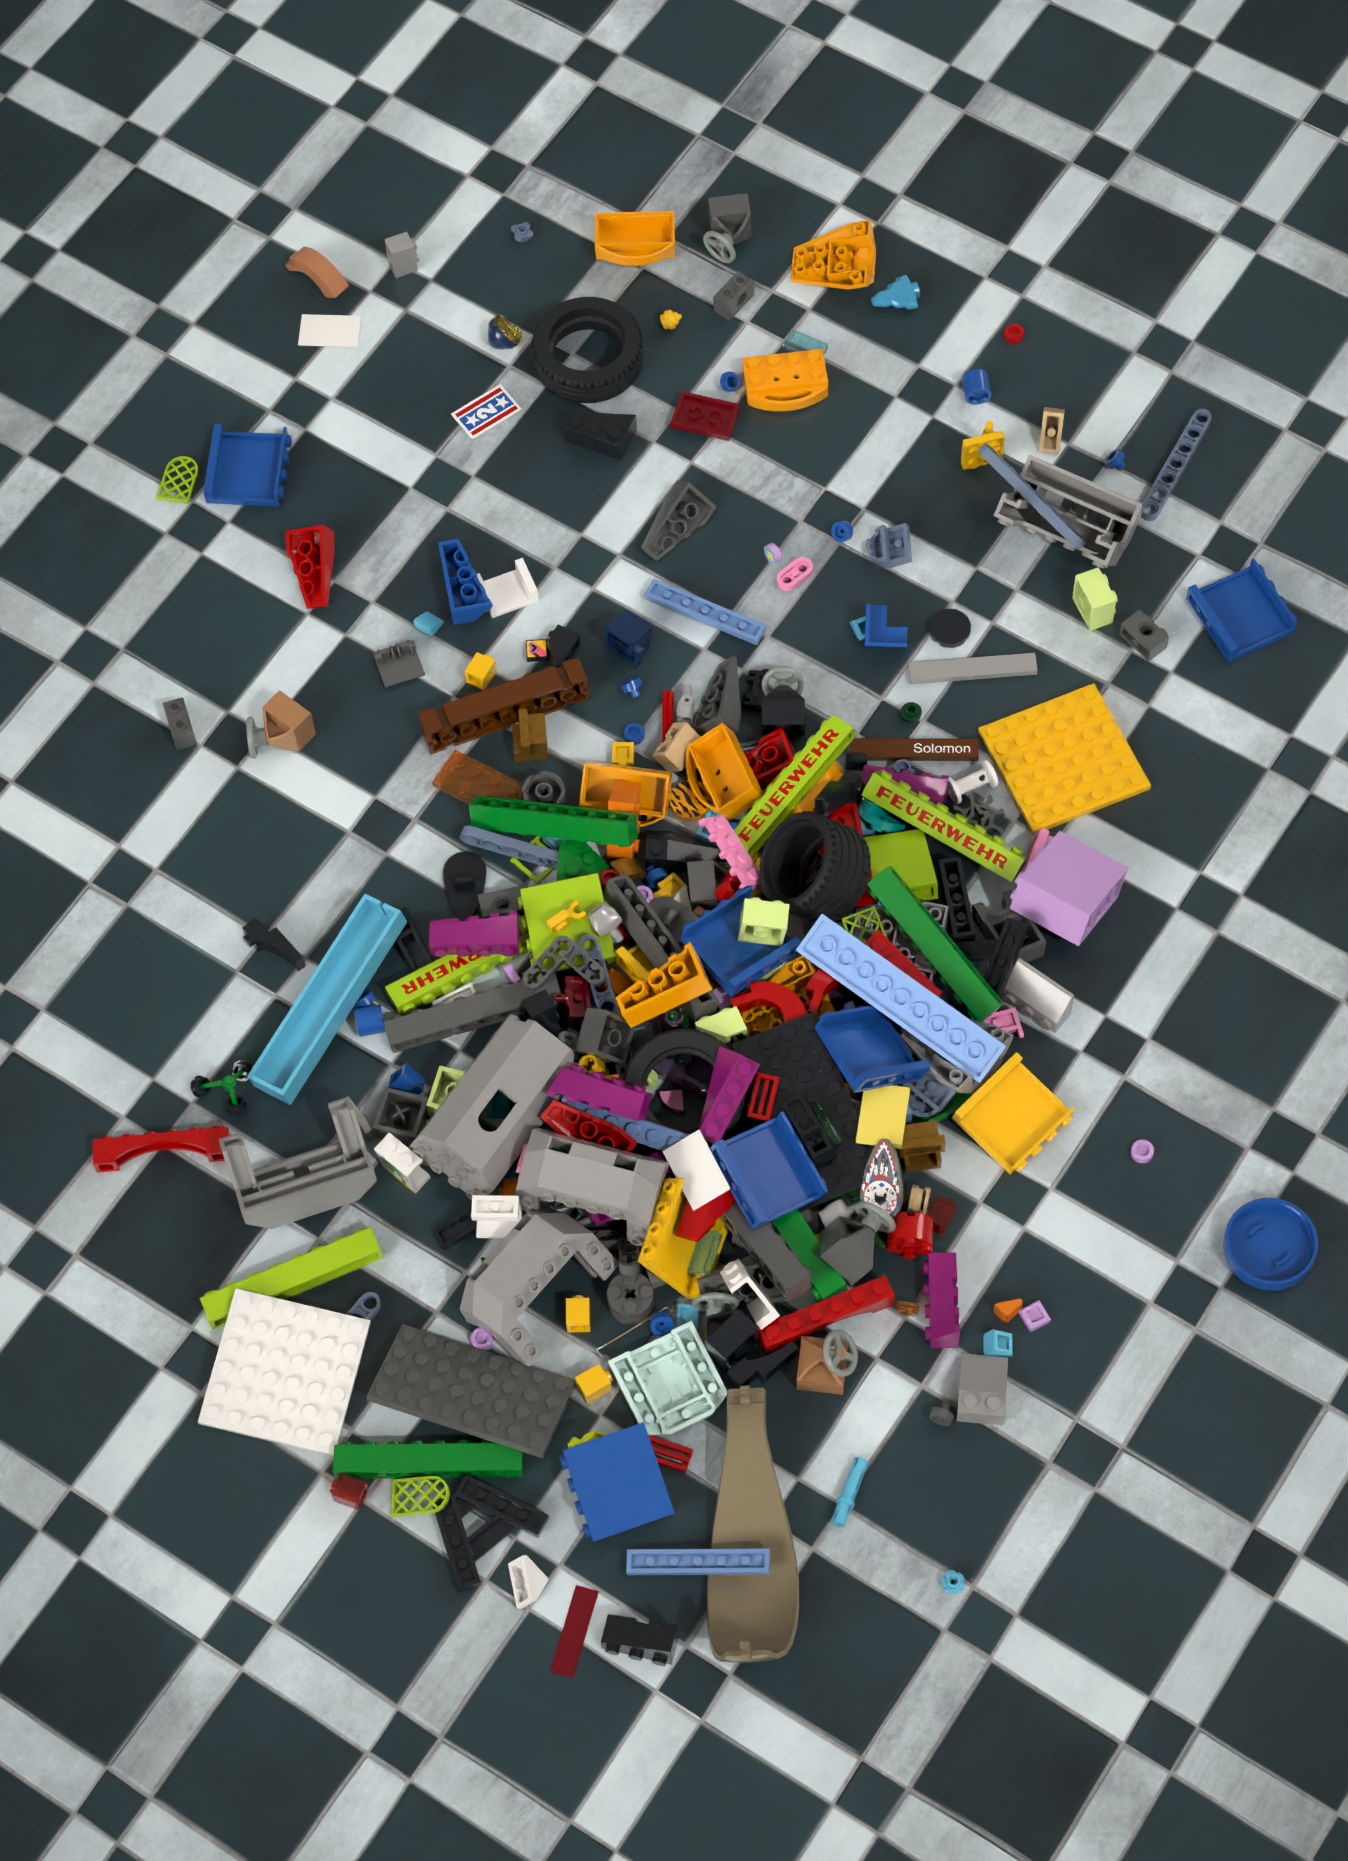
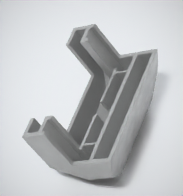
(1081, 508)
(591, 1179)
(303, 1182)
(521, 1269)

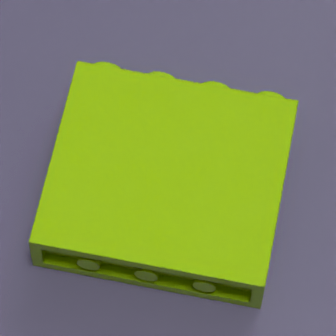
(909, 857)
(546, 901)

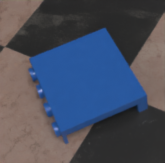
(246, 467)
(1242, 611)
(728, 960)
(868, 1049)
(769, 1171)
(616, 1482)

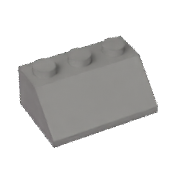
(1038, 996)

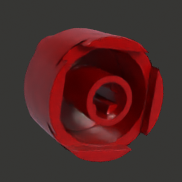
(911, 1236)

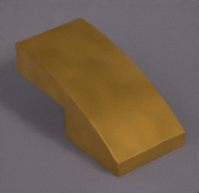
(630, 866)

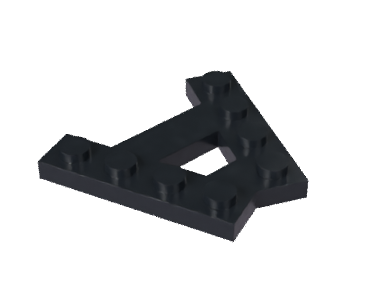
(1000, 952)
(508, 1515)

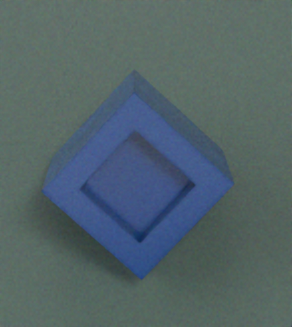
(407, 1080)

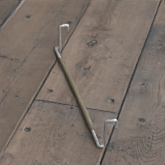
(629, 1330)

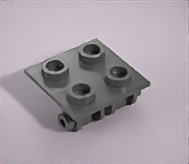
(399, 663)

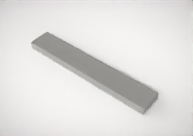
(972, 668)

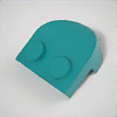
(878, 817)

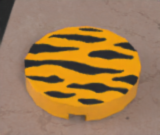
(686, 804)

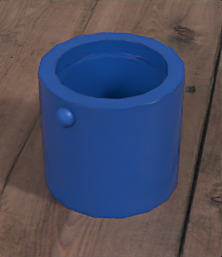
(976, 386)
(369, 1020)

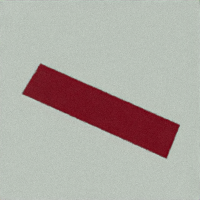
(574, 1631)

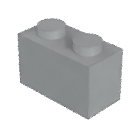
(402, 254)

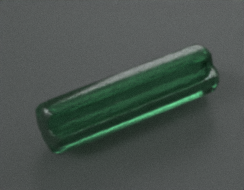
(826, 1124)

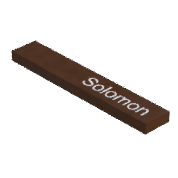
(916, 749)

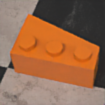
(625, 798)

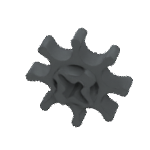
(986, 815)

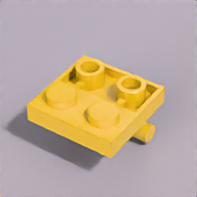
(970, 455)

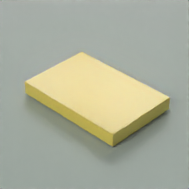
(883, 1115)

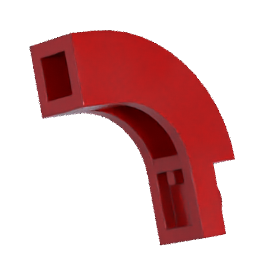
(817, 988)
(771, 995)

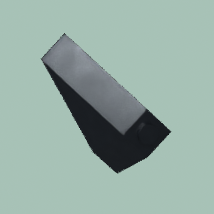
(674, 850)

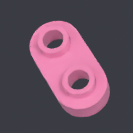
(793, 575)

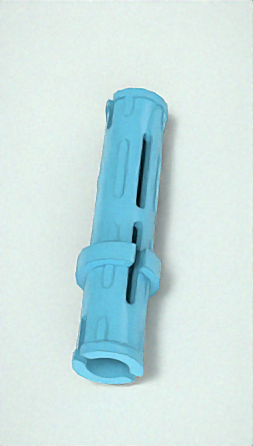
(845, 1501)

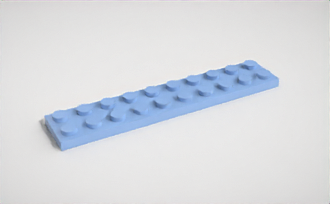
(901, 998)

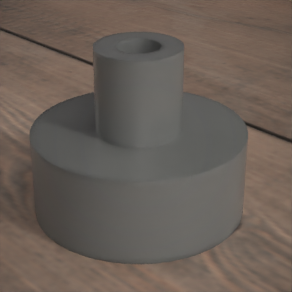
(942, 1415)

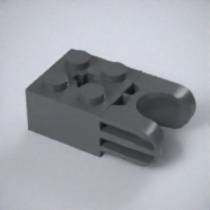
(992, 923)

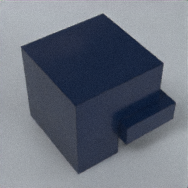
(628, 637)

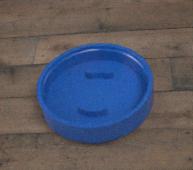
(1270, 1244)

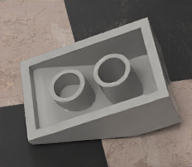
(982, 1389)

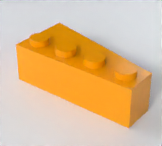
(665, 988)

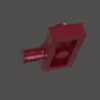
(575, 997)

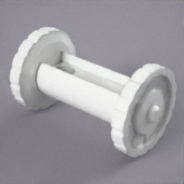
(972, 781)

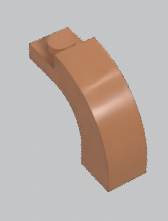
(319, 270)

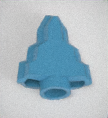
(898, 294)

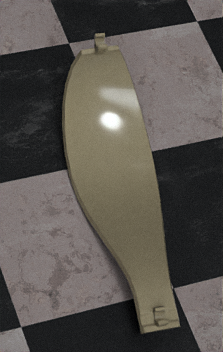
(751, 1614)

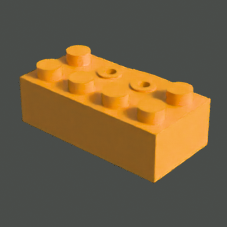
(635, 237)
(787, 392)
(721, 752)
(600, 778)

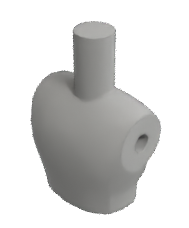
(685, 706)
(605, 921)
(836, 1209)

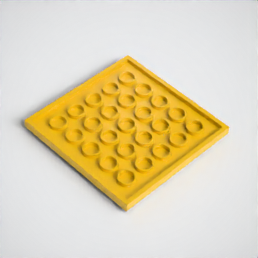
(1064, 758)

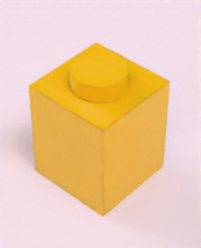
(480, 670)
(578, 1314)
(594, 1383)

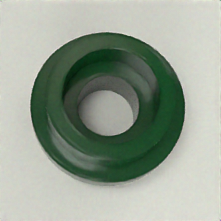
(911, 717)

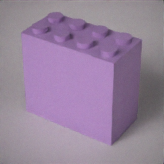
(1068, 887)

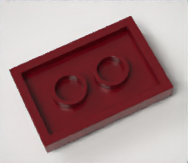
(705, 416)

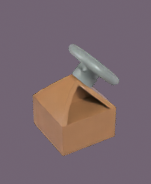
(285, 726)
(824, 1362)

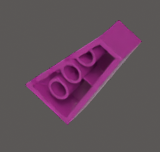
(933, 787)
(475, 936)
(727, 1088)
(601, 1092)
(943, 1300)

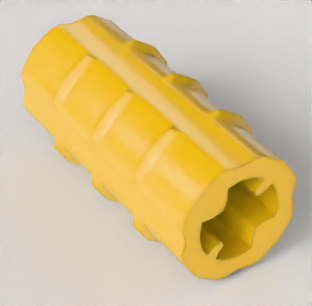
(592, 1063)

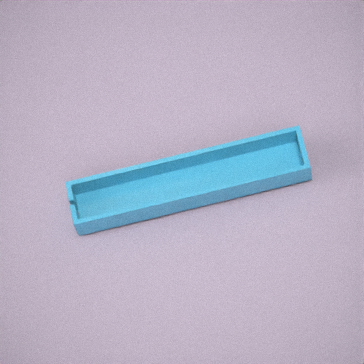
(327, 999)

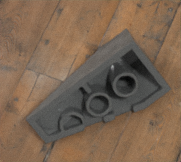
(678, 517)
(722, 701)
(715, 1283)

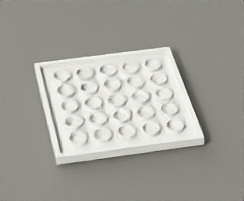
(284, 1372)

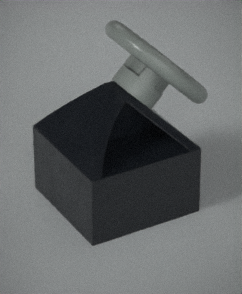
(783, 705)
(727, 1332)

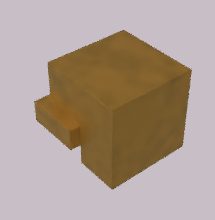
(530, 737)
(922, 1147)

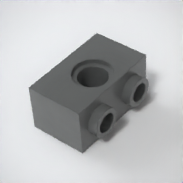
(733, 295)
(1147, 645)
(179, 723)
(492, 901)

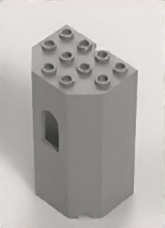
(522, 1065)

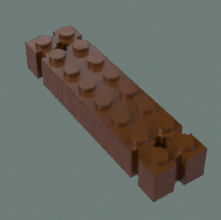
(498, 706)

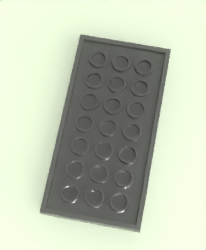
(472, 1390)

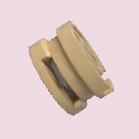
(916, 1200)

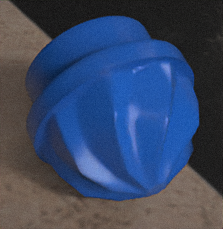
(729, 381)

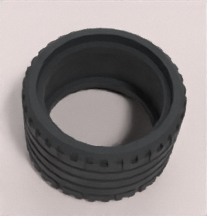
(841, 875)

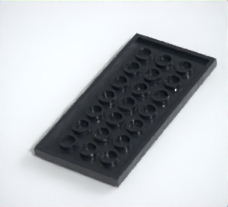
(807, 1068)

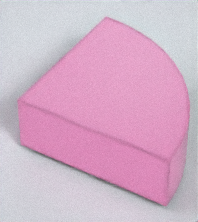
(673, 1100)

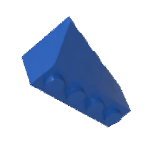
(464, 590)

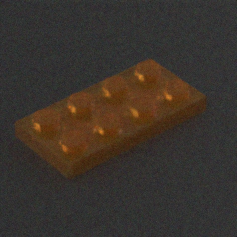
(468, 778)

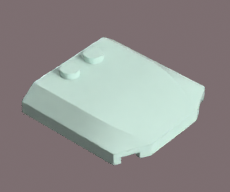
(670, 1382)

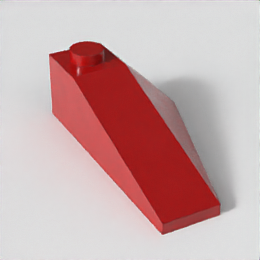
(312, 558)
(770, 756)
(584, 1126)
(697, 1223)

